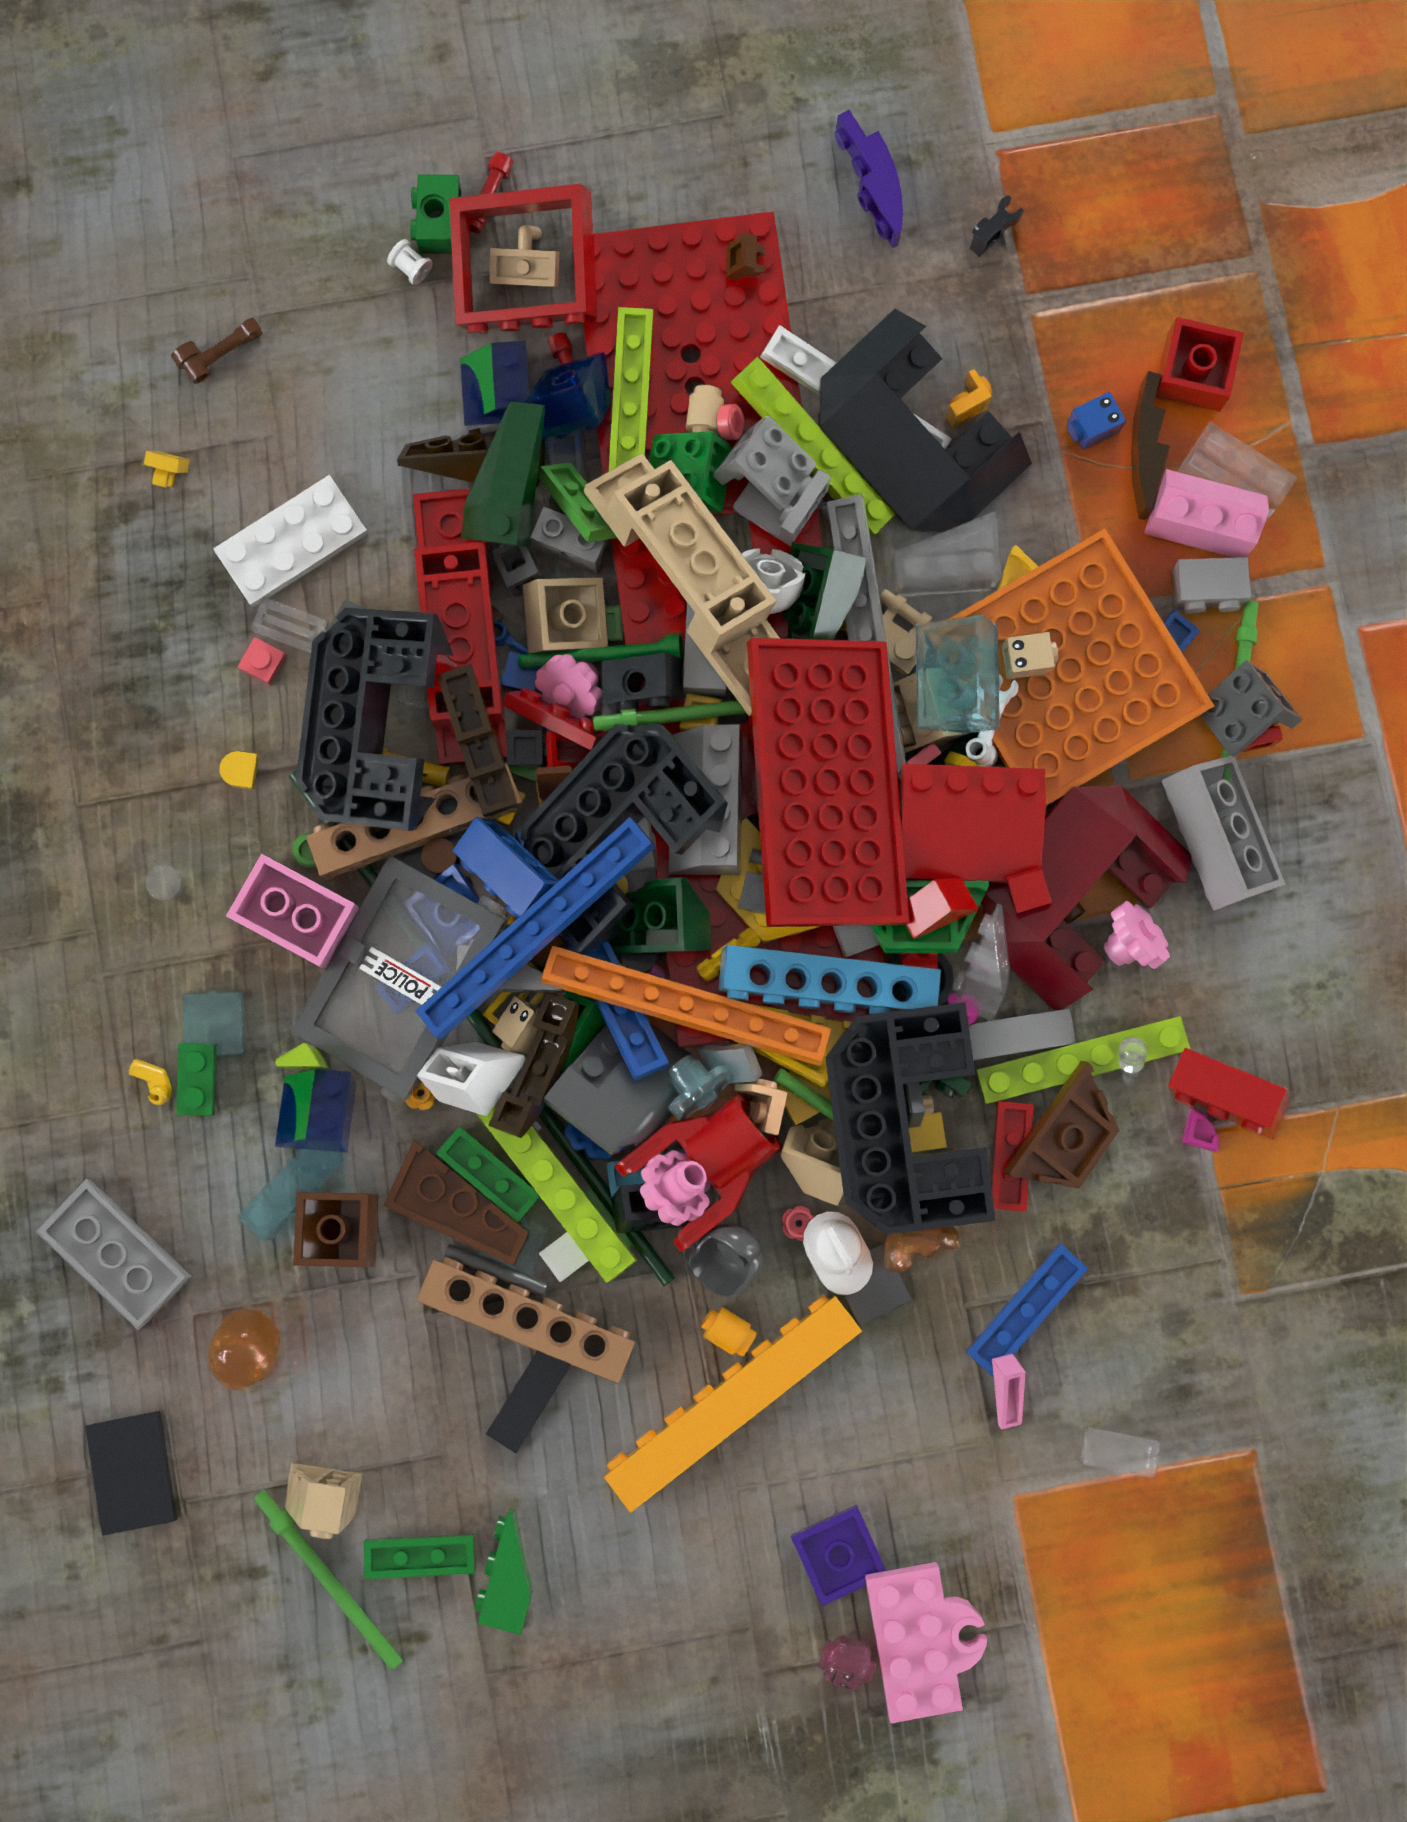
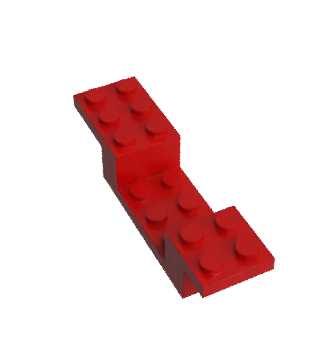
(457, 586)

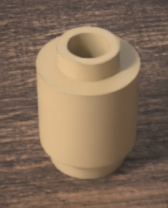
(704, 409)

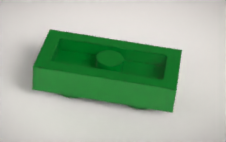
(196, 1079)

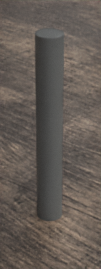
(496, 1270)

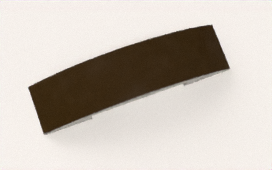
(541, 1068)

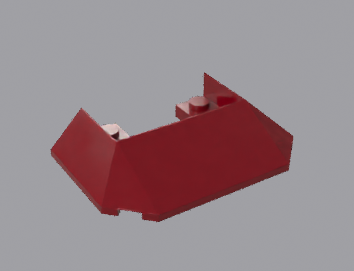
(1083, 838)

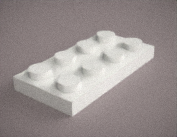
(290, 541)

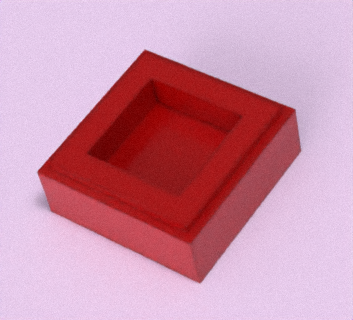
(1028, 889)

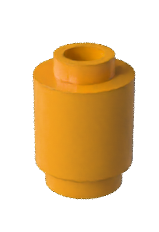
(728, 1331)

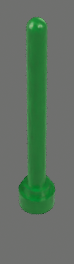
(671, 644)

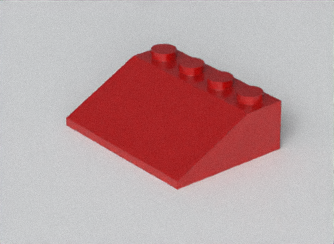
(971, 821)

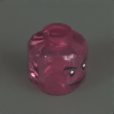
(847, 1663)

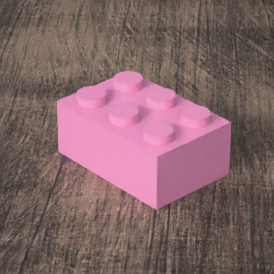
(293, 911)

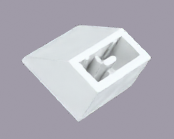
(470, 1075)

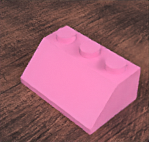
(1207, 515)

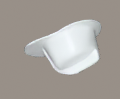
(838, 1253)

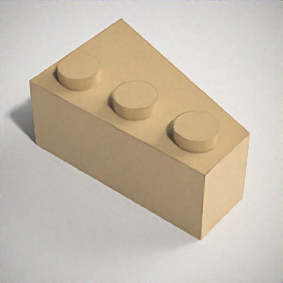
(322, 1498)

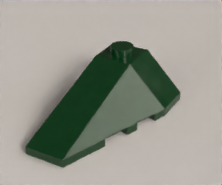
(505, 487)
(827, 591)
(664, 919)

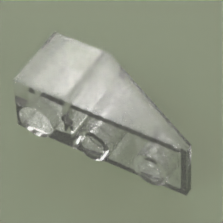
(988, 970)

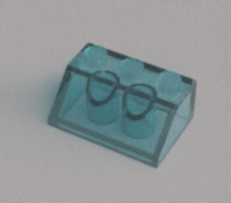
(958, 675)

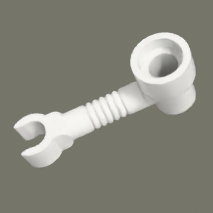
(984, 740)

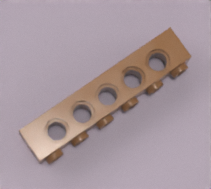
(368, 850)
(437, 1295)

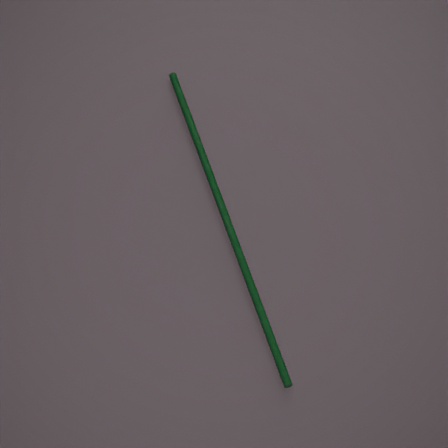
(547, 1115)

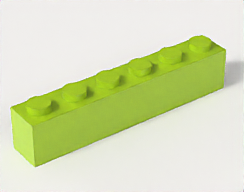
(566, 1200)

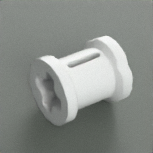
(409, 262)

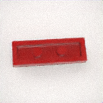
(554, 717)
(1011, 1129)

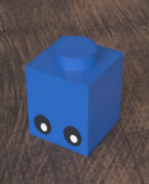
(1095, 421)

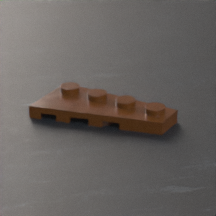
(448, 1203)

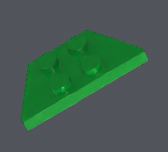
(943, 940)

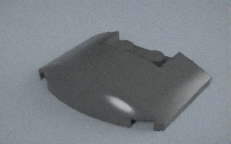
(606, 1101)

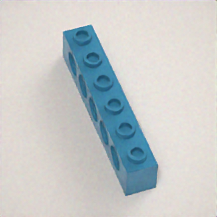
(736, 962)

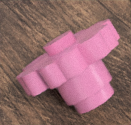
(570, 685)
(1135, 938)
(675, 1187)

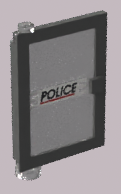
(389, 963)

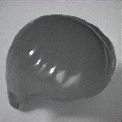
(726, 1260)

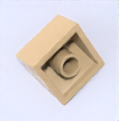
(565, 614)

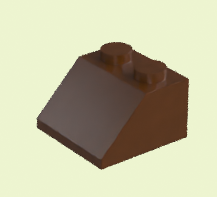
(335, 1229)

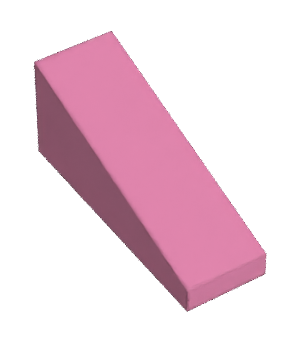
(1009, 1390)

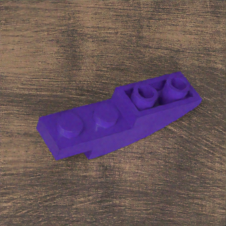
(879, 180)

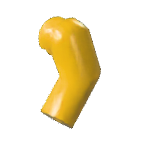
(156, 1078)

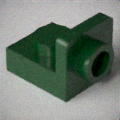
(949, 1086)

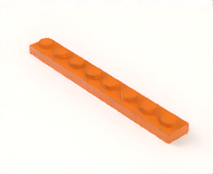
(686, 1005)

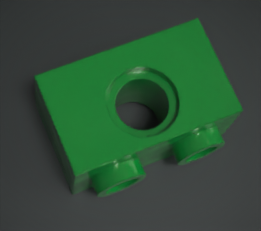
(431, 195)

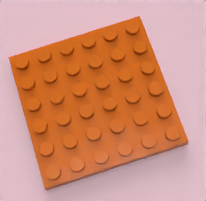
(1115, 674)

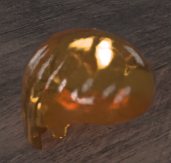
(902, 1247)
(243, 1349)

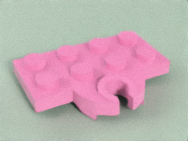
(921, 1641)

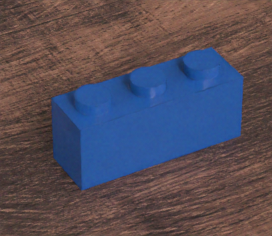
(503, 865)

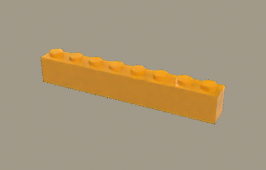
(730, 1403)

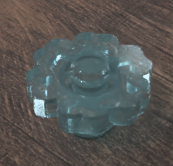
(696, 1086)

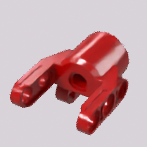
(724, 1146)

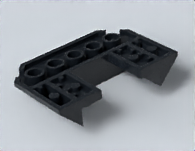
(894, 450)
(347, 716)
(624, 776)
(872, 1124)

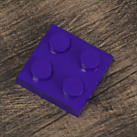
(838, 1554)

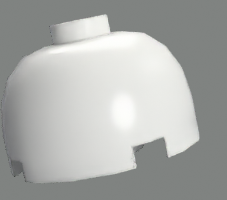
(780, 575)

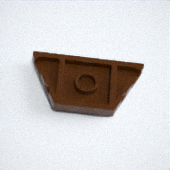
(1068, 1135)

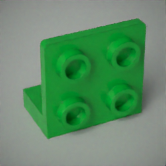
(697, 458)

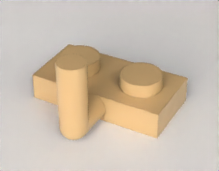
(523, 264)

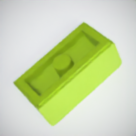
(303, 1058)

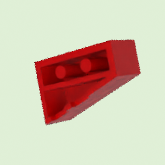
(1229, 1093)

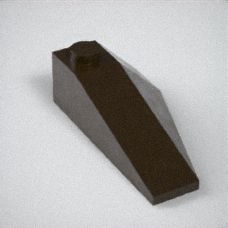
(453, 458)

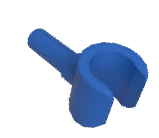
(506, 639)

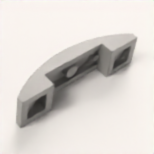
(1021, 1034)

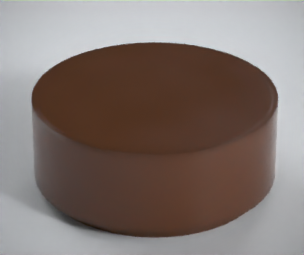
(438, 855)

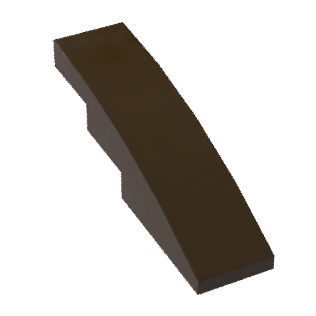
(1146, 453)
(477, 740)

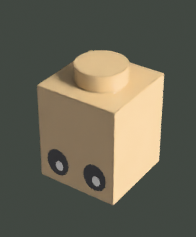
(1029, 655)
(516, 1026)

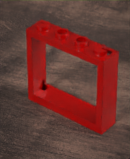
(519, 202)

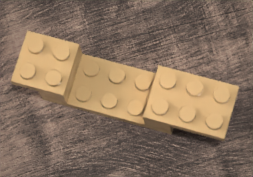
(697, 558)

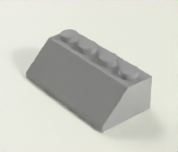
(719, 756)
(1222, 832)

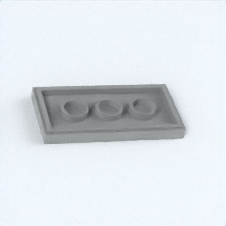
(113, 1254)

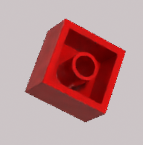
(1199, 364)

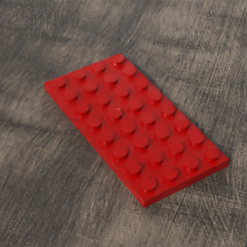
(827, 783)

